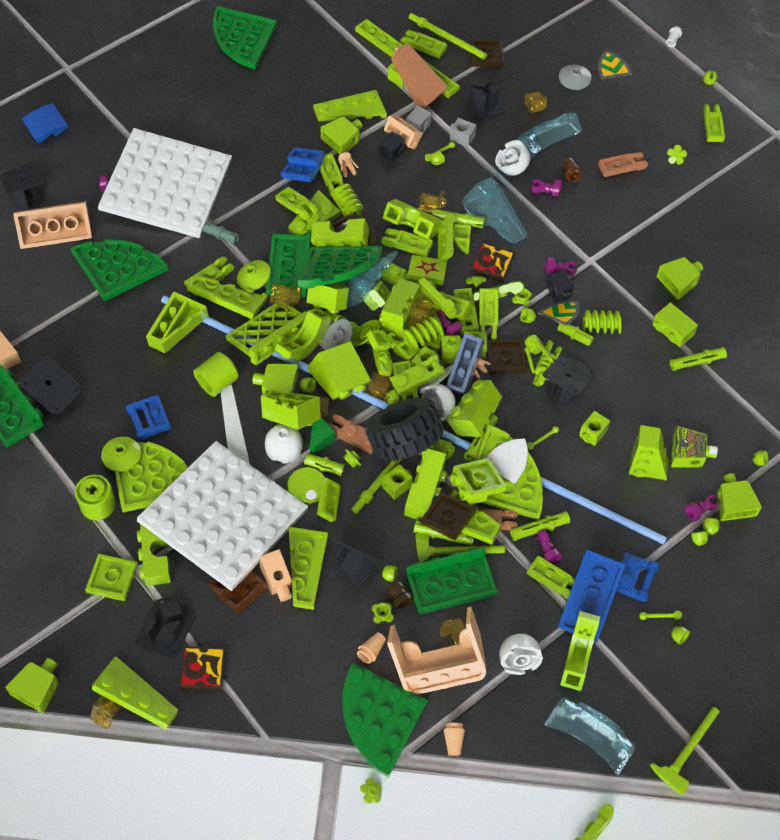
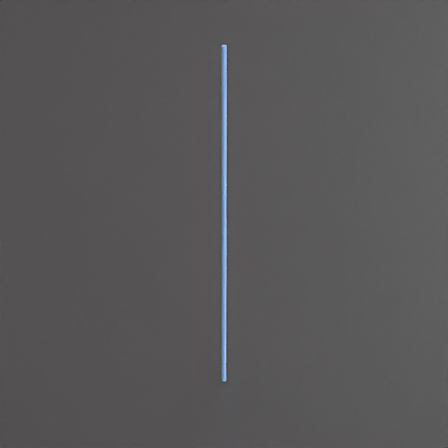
(465, 444)

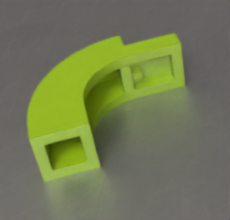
(308, 337)
(579, 651)

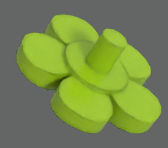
(676, 155)
(475, 280)
(371, 791)

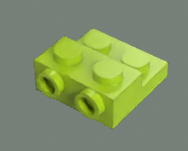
(477, 481)

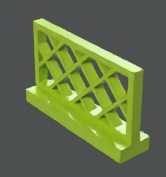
(266, 347)

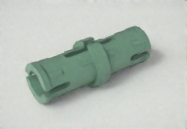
(220, 233)

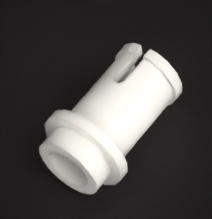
(675, 33)

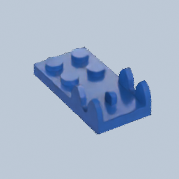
(592, 590)

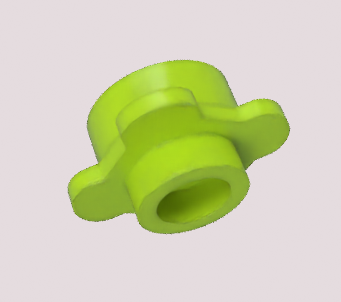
(525, 301)
(352, 458)
(382, 607)

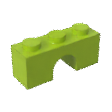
(422, 222)
(354, 234)
(155, 569)

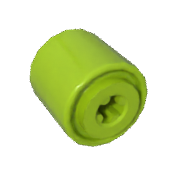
(216, 374)
(95, 497)

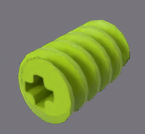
(347, 200)
(603, 321)
(423, 331)

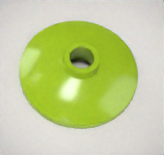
(253, 275)
(361, 337)
(122, 460)

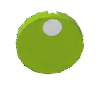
(306, 484)

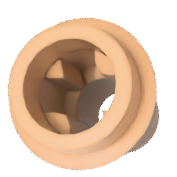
(370, 649)
(454, 738)

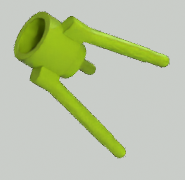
(534, 346)

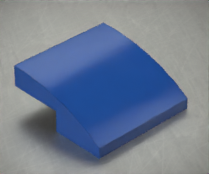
(45, 122)
(303, 164)

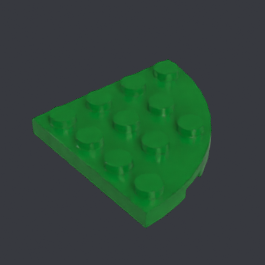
(242, 35)
(336, 263)
(117, 265)
(379, 717)

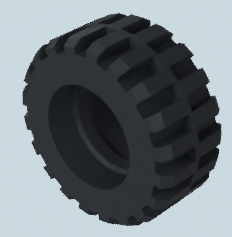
(404, 429)

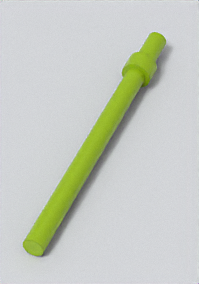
(423, 23)
(367, 495)

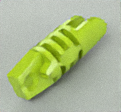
(383, 361)
(544, 363)

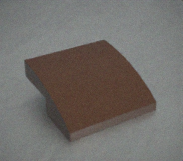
(242, 594)

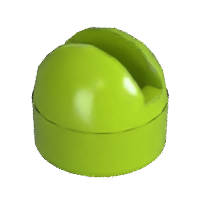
(710, 81)
(437, 158)
(527, 315)
(308, 385)
(392, 397)
(760, 458)
(711, 525)
(700, 537)
(390, 573)
(680, 634)

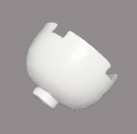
(513, 158)
(442, 398)
(283, 443)
(520, 653)

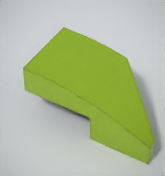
(462, 237)

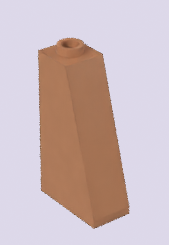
(417, 76)

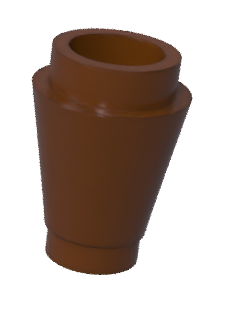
(571, 170)

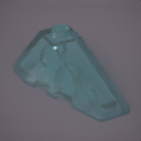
(489, 201)
(365, 282)

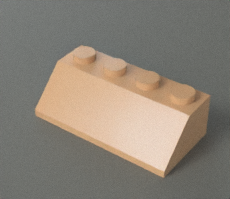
(53, 224)

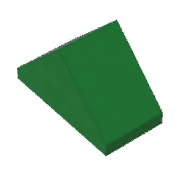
(321, 436)

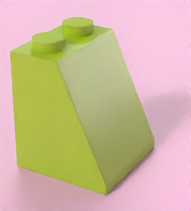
(339, 371)

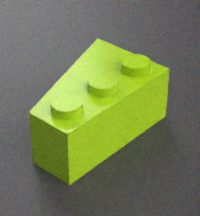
(398, 306)
(175, 322)
(290, 408)
(474, 409)
(649, 455)
(426, 484)

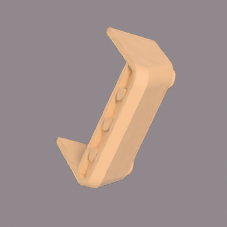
(442, 666)

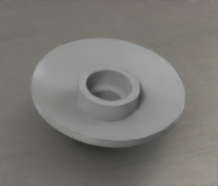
(574, 77)
(337, 334)

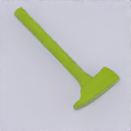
(425, 551)
(670, 774)

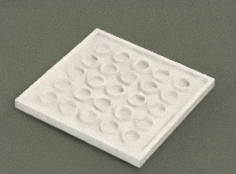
(165, 183)
(222, 515)

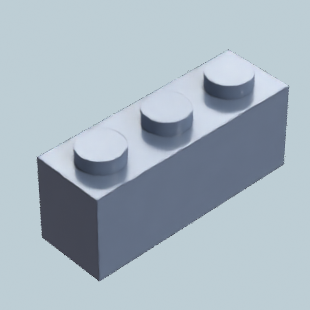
(465, 364)

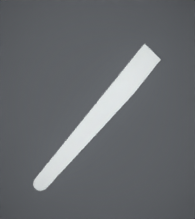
(233, 428)

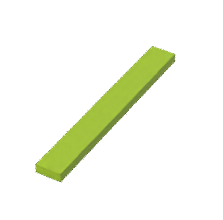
(389, 44)

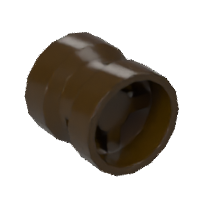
(400, 595)

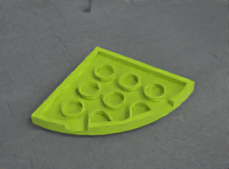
(149, 478)
(523, 496)

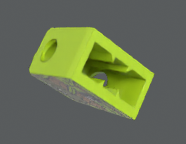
(690, 448)

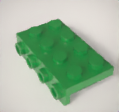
(287, 260)
(16, 411)
(450, 580)

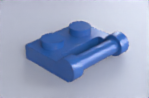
(154, 415)
(630, 575)

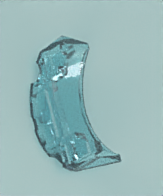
(550, 132)
(594, 730)

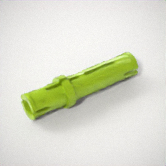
(464, 219)
(719, 353)
(474, 448)
(548, 523)
(463, 538)

